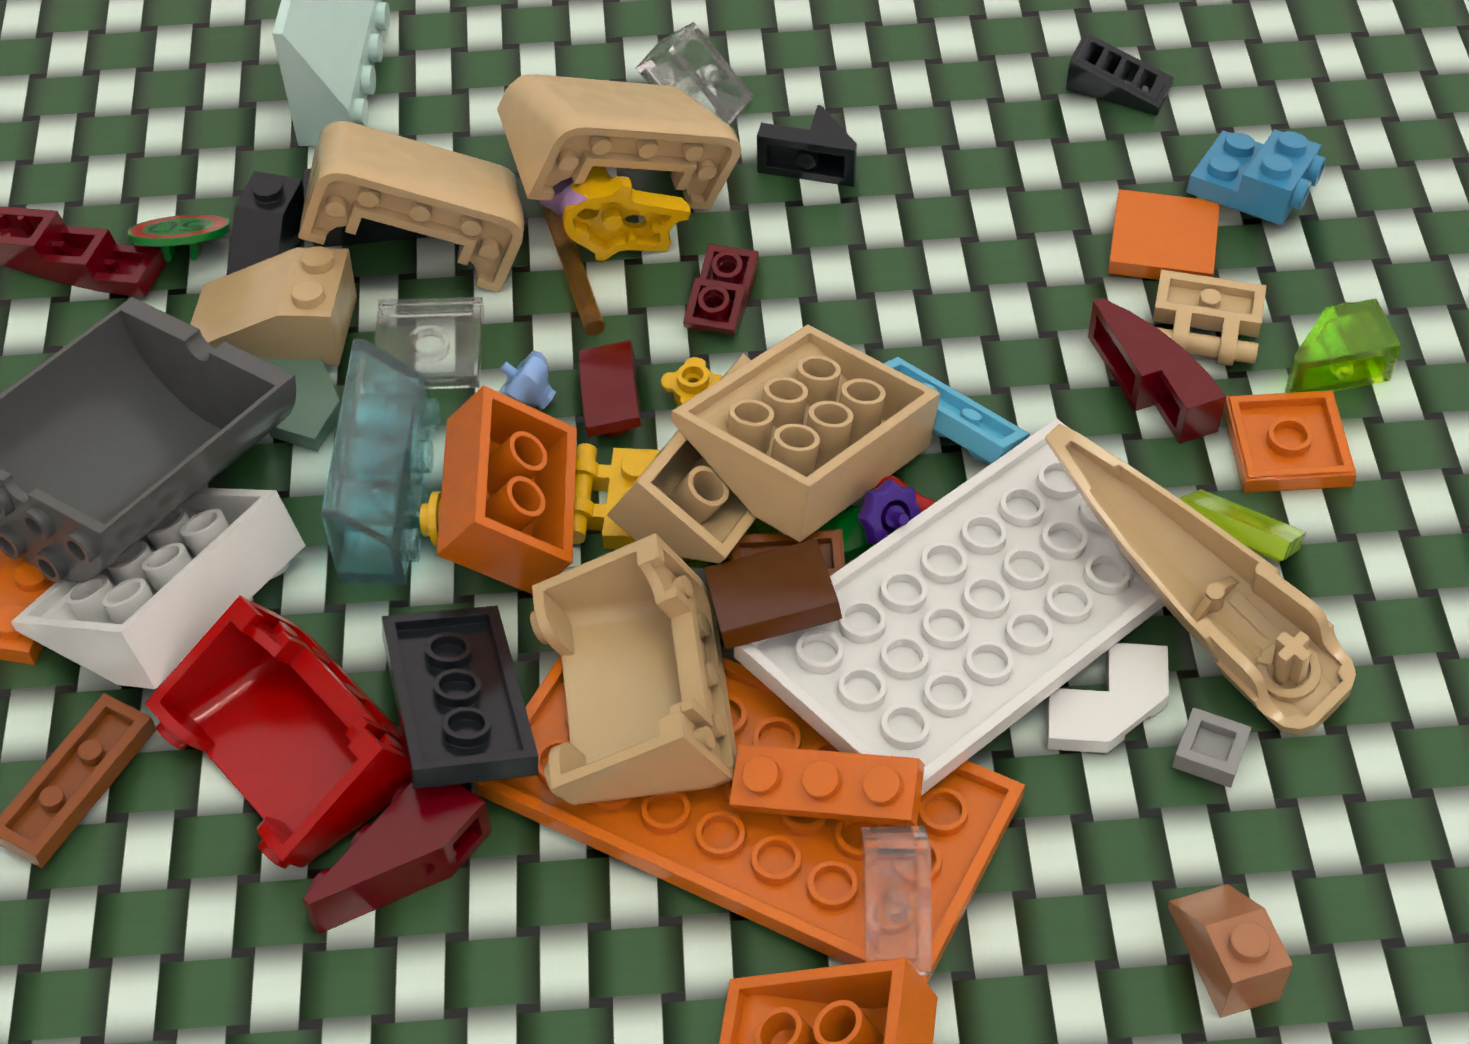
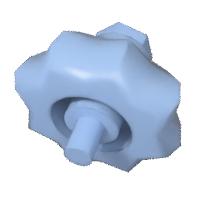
(528, 381)

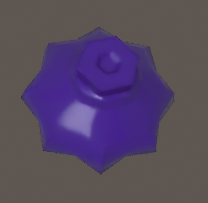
(886, 510)

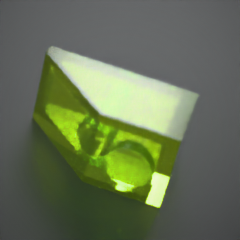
(1345, 349)

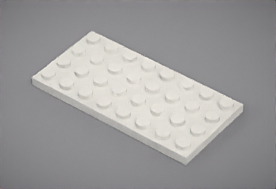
(961, 618)

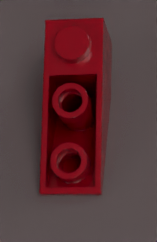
(406, 849)

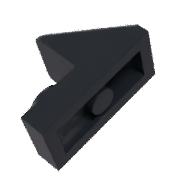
(814, 154)

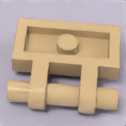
(1211, 305)

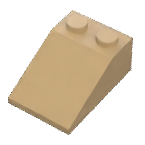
(283, 306)

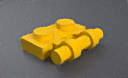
(616, 479)

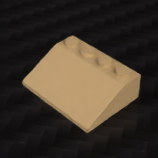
(808, 429)

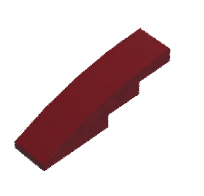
(76, 256)

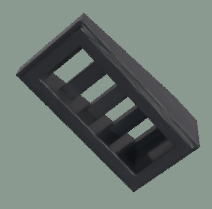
(1101, 73)

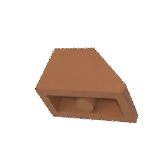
(1232, 948)

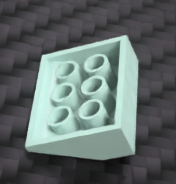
(329, 60)

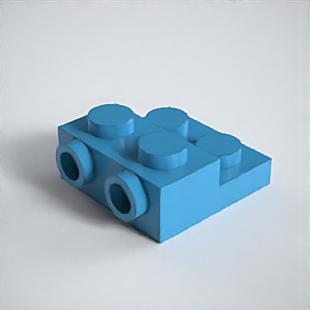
(1259, 177)

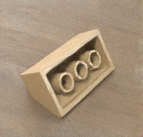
(684, 502)

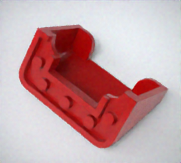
(283, 731)

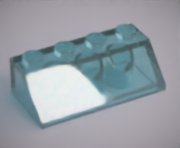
(379, 468)

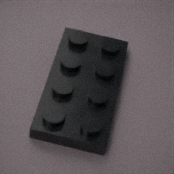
(458, 697)

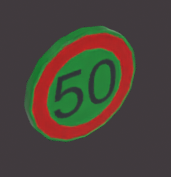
(179, 231)

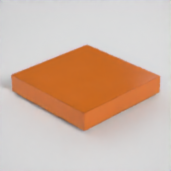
(1163, 234)
(1288, 441)

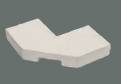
(1101, 719)

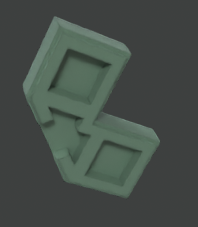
(315, 404)

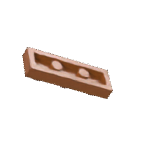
(73, 779)

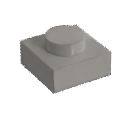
(1211, 747)

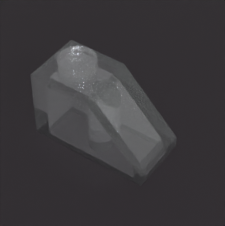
(695, 66)
(897, 895)

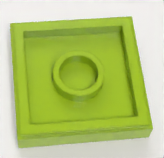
(1251, 528)

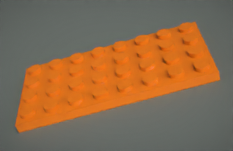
(767, 867)

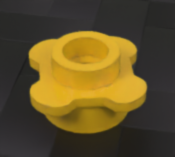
(689, 380)

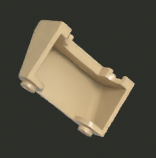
(570, 124)
(417, 189)
(637, 677)

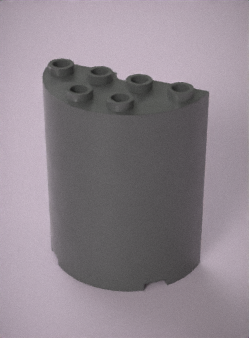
(124, 436)

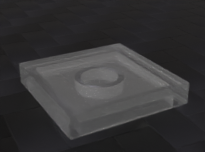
(434, 338)

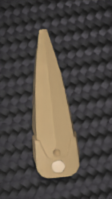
(1230, 599)

